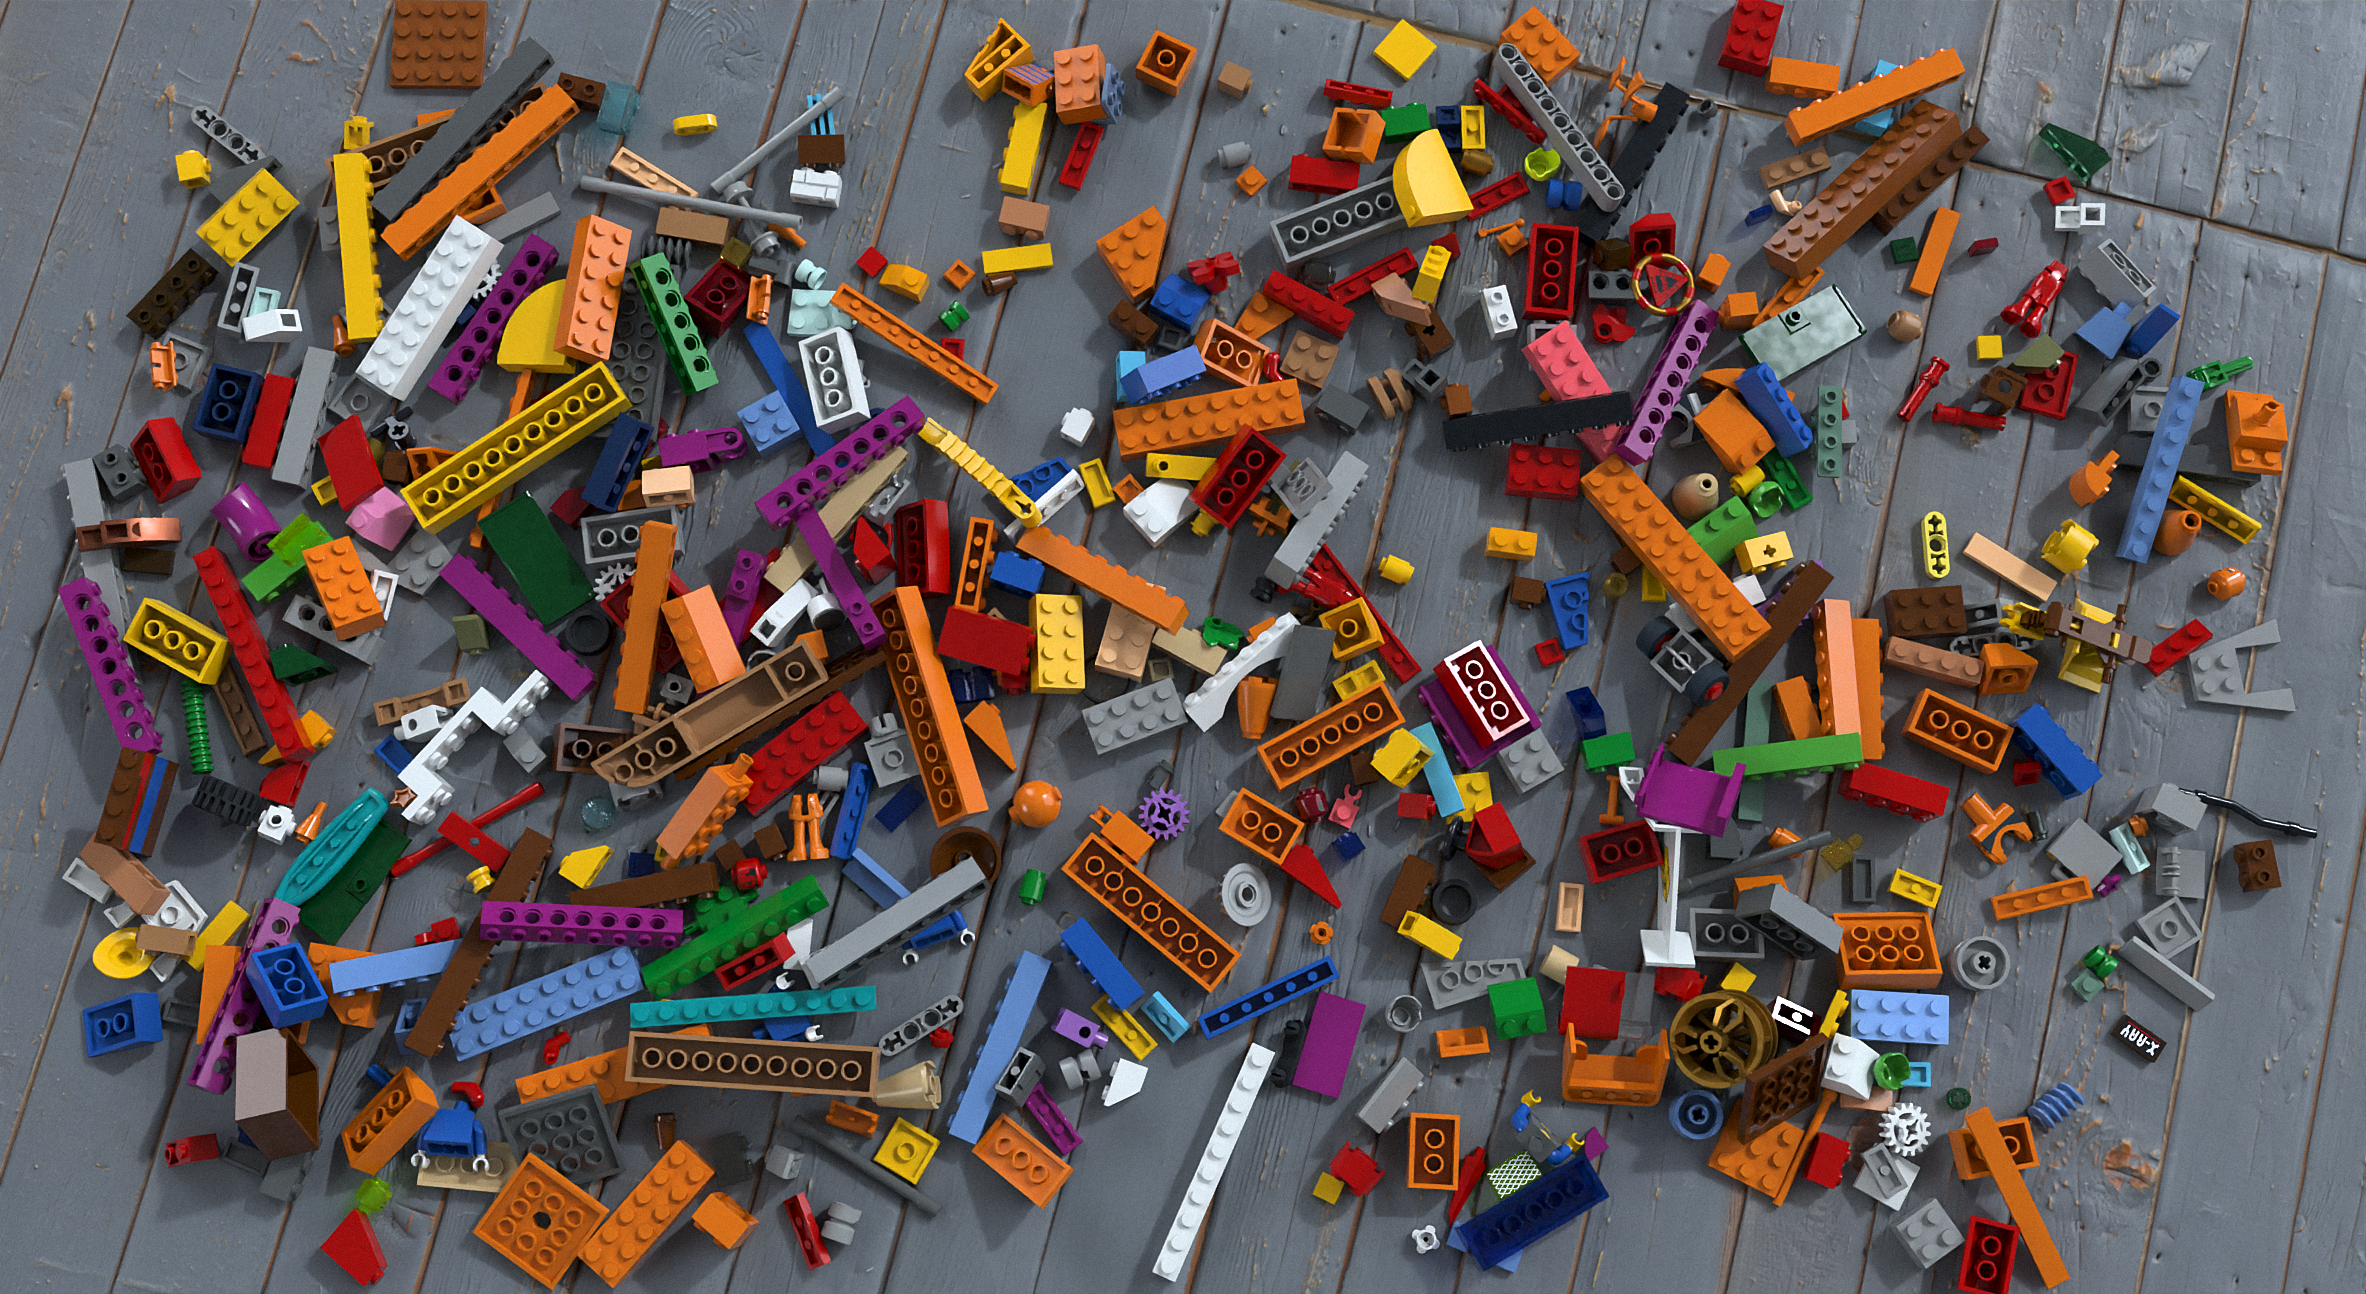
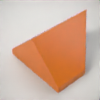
(426, 459)

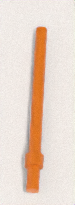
(1828, 1096)

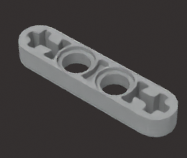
(228, 137)
(1989, 638)
(919, 1022)

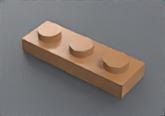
(1794, 168)

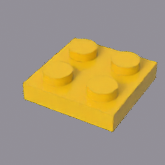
(1474, 792)
(1837, 1008)

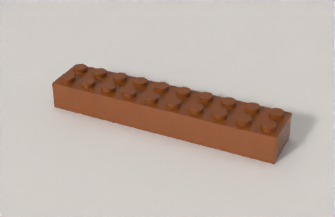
(1862, 189)

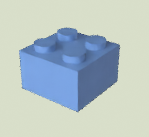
(770, 424)

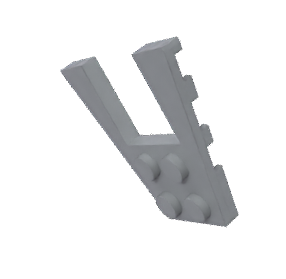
(417, 561)
(2217, 675)

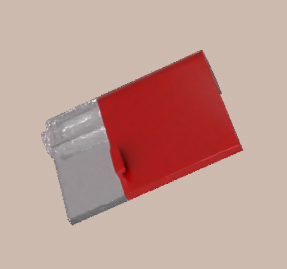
(1607, 1004)

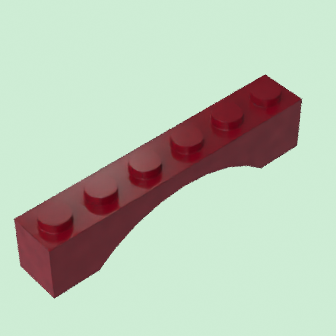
(572, 507)

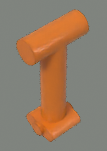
(1611, 816)

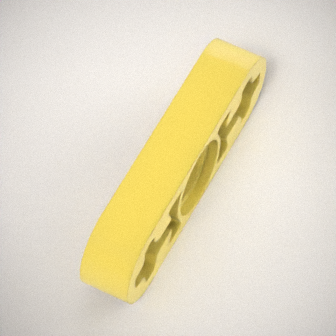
(1928, 552)

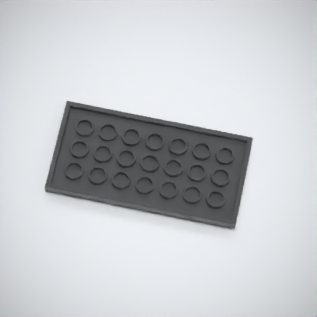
(636, 357)

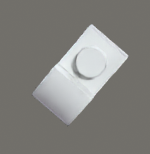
(2084, 218)

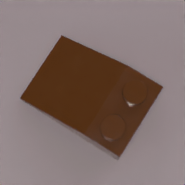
(579, 745)

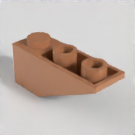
(1395, 299)

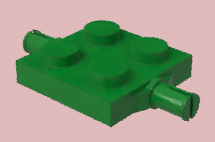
(719, 908)

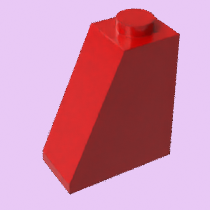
(357, 1249)

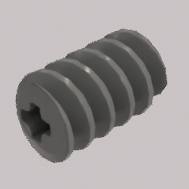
(674, 254)

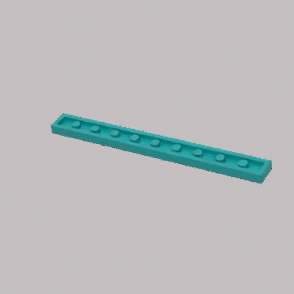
(753, 1007)

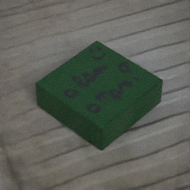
(1904, 250)

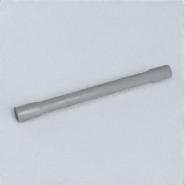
(825, 103)

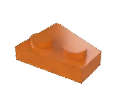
(1262, 317)

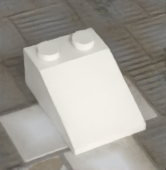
(1161, 509)

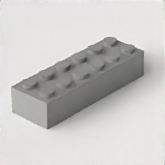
(1337, 223)
(1312, 531)

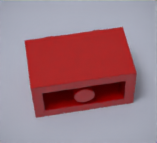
(1826, 1160)

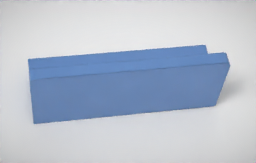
(874, 880)

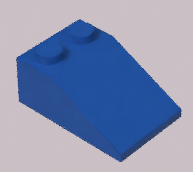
(123, 1024)

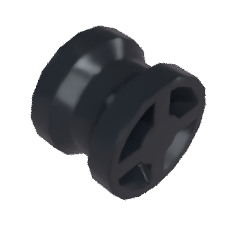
(1264, 590)

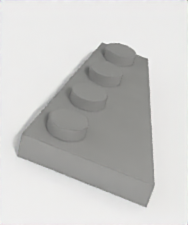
(1465, 980)

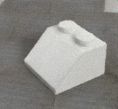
(1849, 1067)

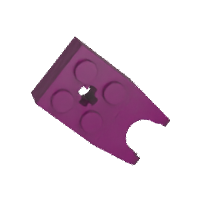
(701, 449)

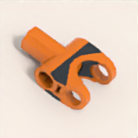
(1992, 825)

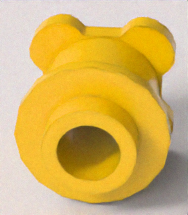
(1203, 523)

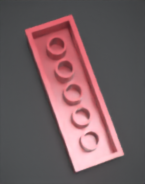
(1571, 374)

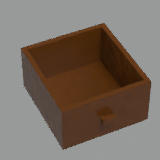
(277, 1093)

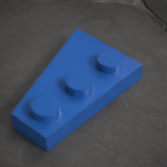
(1041, 478)
(1568, 606)

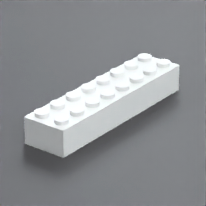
(429, 308)

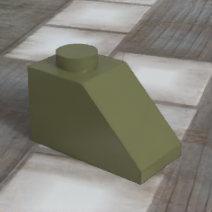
(2039, 357)
(472, 634)

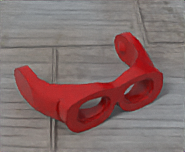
(888, 527)

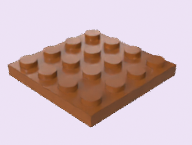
(439, 44)

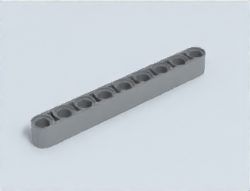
(1559, 127)

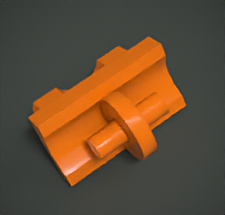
(1261, 511)

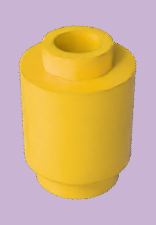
(1743, 484)
(1395, 569)

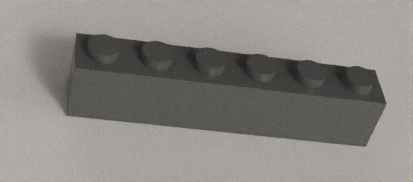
(2195, 463)

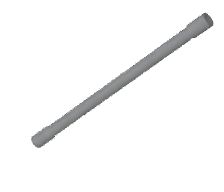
(781, 219)

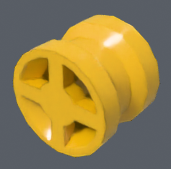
(481, 880)

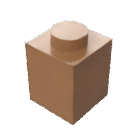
(1235, 80)

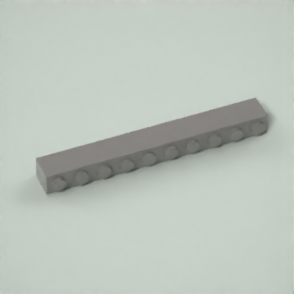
(89, 507)

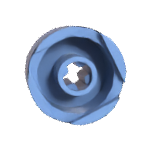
(1708, 1109)

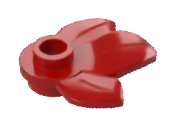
(1613, 323)

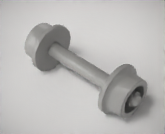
(765, 243)

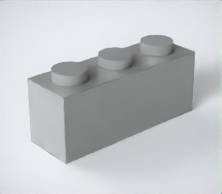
(238, 300)

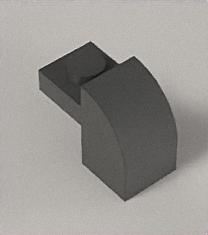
(1426, 381)

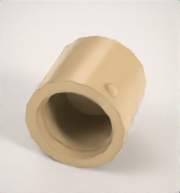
(1556, 964)

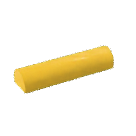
(2213, 509)

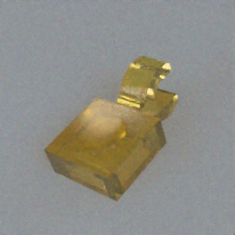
(1839, 853)

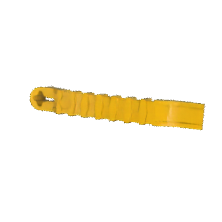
(959, 452)

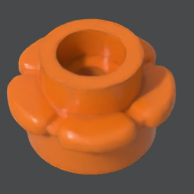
(2138, 826)
(1325, 938)

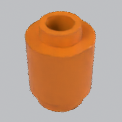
(1782, 837)

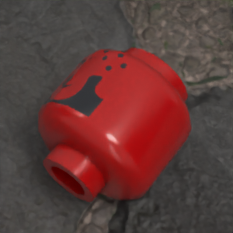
(749, 874)

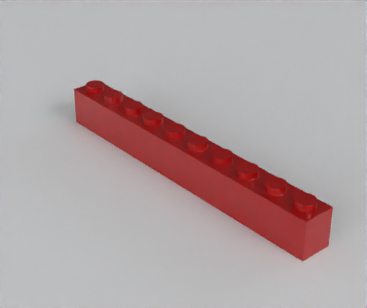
(253, 655)

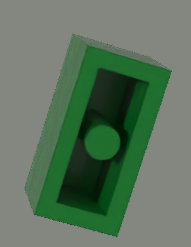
(1404, 122)
(1607, 752)

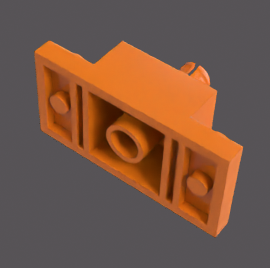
(2255, 432)

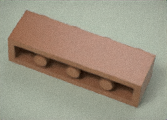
(1932, 662)
(126, 876)

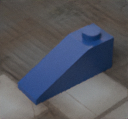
(2149, 330)

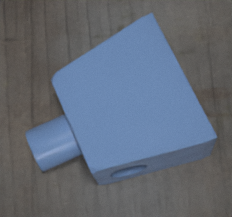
(2106, 330)

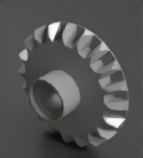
(1245, 894)

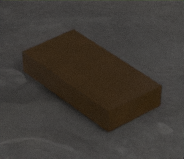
(148, 561)

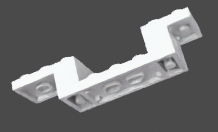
(484, 706)

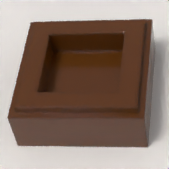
(730, 854)

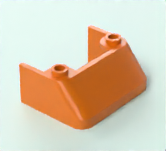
(1614, 1078)

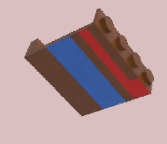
(136, 801)

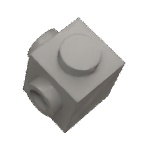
(677, 690)

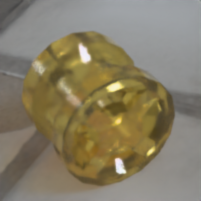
(1613, 590)

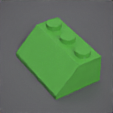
(1724, 530)

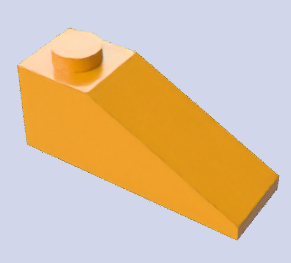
(318, 731)

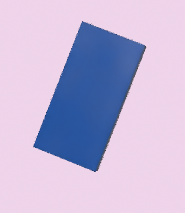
(394, 753)

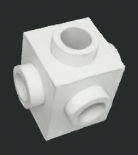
(276, 832)

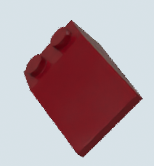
(718, 298)

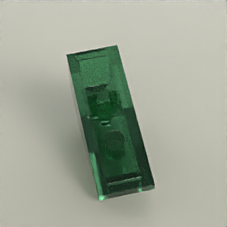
(2078, 153)

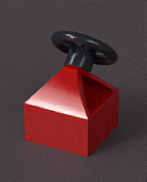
(1489, 840)

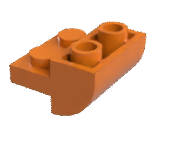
(2092, 479)

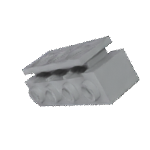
(299, 614)

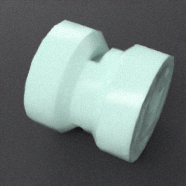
(810, 274)

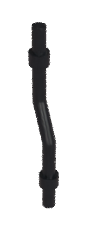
(2289, 827)

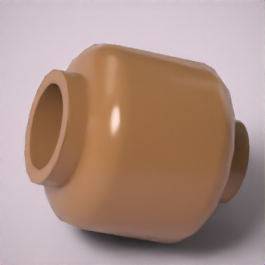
(1904, 326)

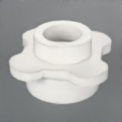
(1432, 1242)

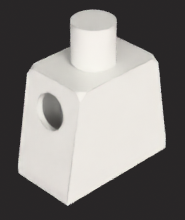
(423, 723)

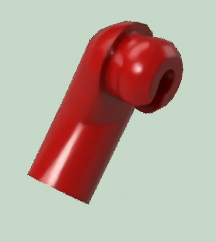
(1270, 367)
(553, 1046)
(471, 1090)

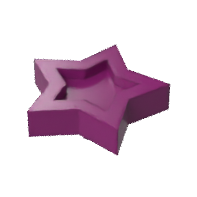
(2108, 885)

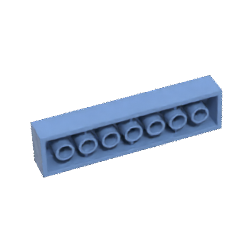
(547, 1002)

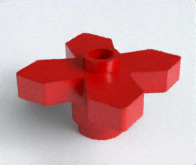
(1214, 271)

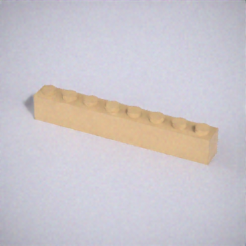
(838, 516)

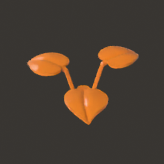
(1640, 108)

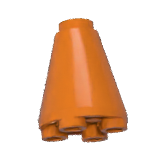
(2176, 531)
(1254, 703)

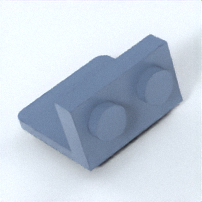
(1111, 96)

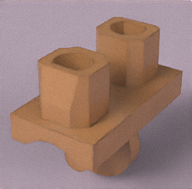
(648, 720)

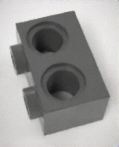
(1611, 293)

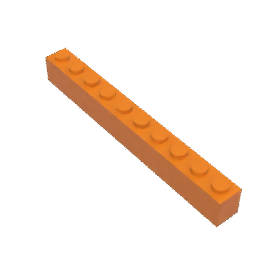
(480, 172)

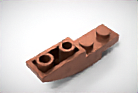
(129, 532)

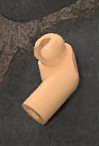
(1785, 207)

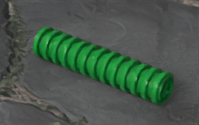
(196, 727)

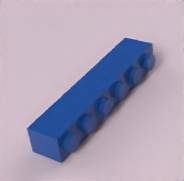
(1268, 997)

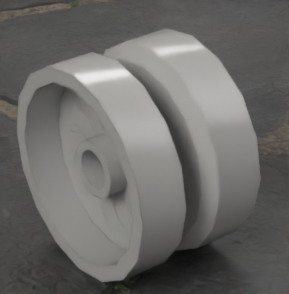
(1981, 950)

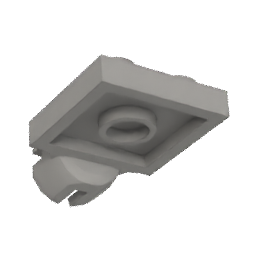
(890, 752)

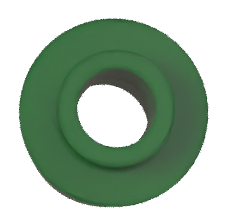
(1032, 887)

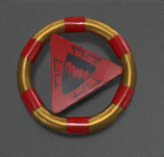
(1662, 284)

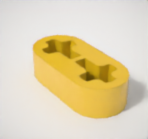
(695, 124)

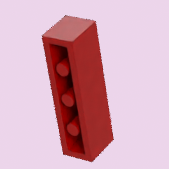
(1308, 304)
(268, 422)

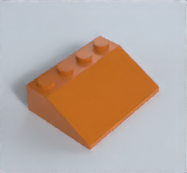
(1887, 951)

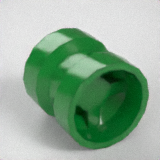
(953, 316)
(2100, 961)

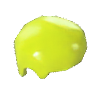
(1542, 164)

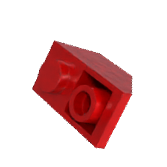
(191, 1150)

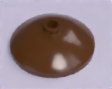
(968, 841)

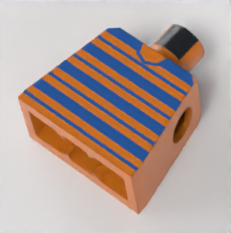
(1029, 83)

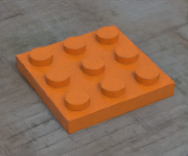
(1759, 1162)

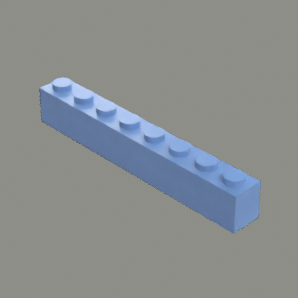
(2159, 469)
(1000, 1047)

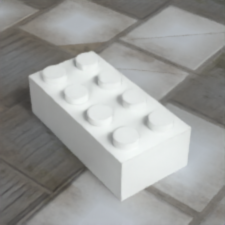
(834, 380)

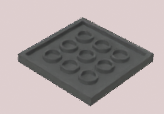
(566, 1133)

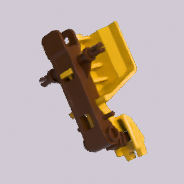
(2093, 640)

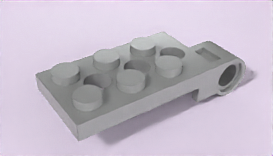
(1301, 487)

